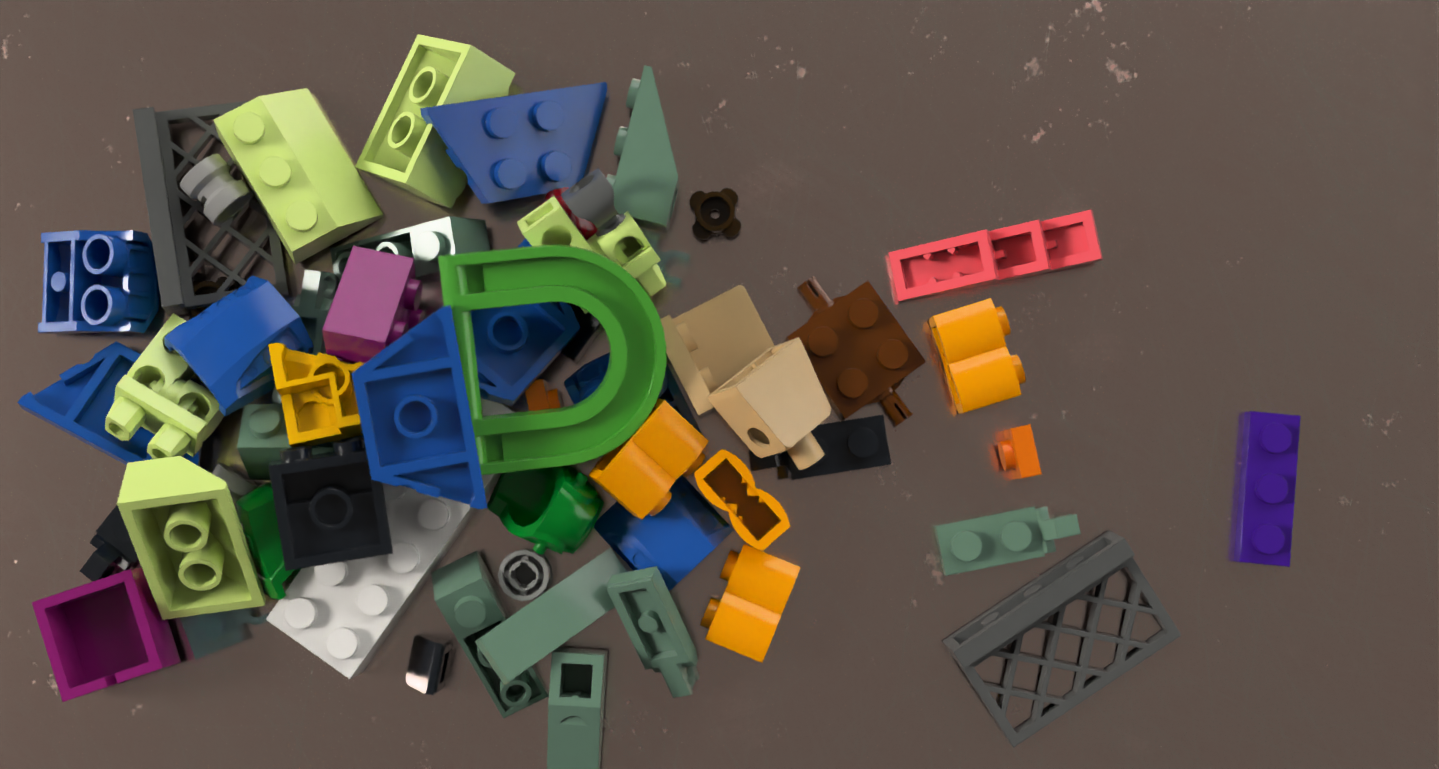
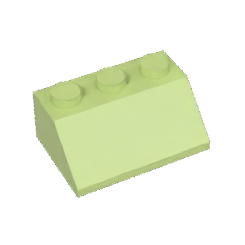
(406, 148)
(297, 171)
(188, 538)

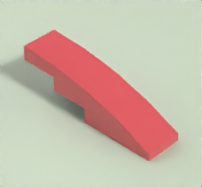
(995, 255)

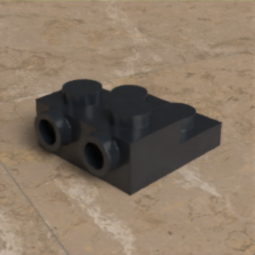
(328, 505)

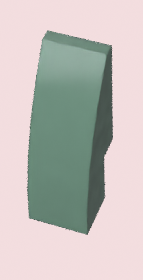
(551, 618)

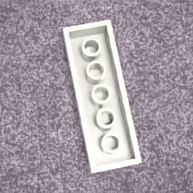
(354, 605)

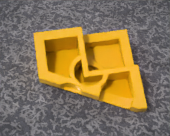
(315, 396)

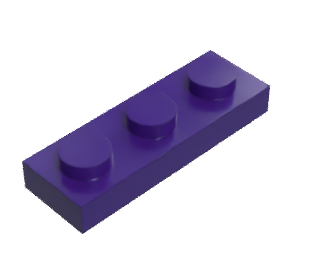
(1267, 488)

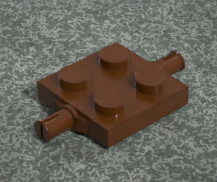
(857, 350)

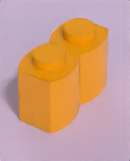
(976, 355)
(651, 461)
(752, 511)
(751, 602)

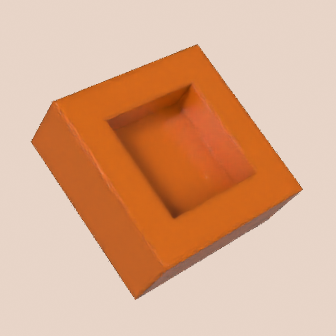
(541, 398)
(1019, 452)

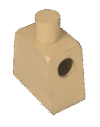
(776, 404)

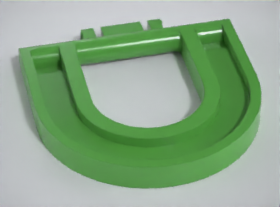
(579, 278)

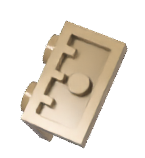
(714, 344)

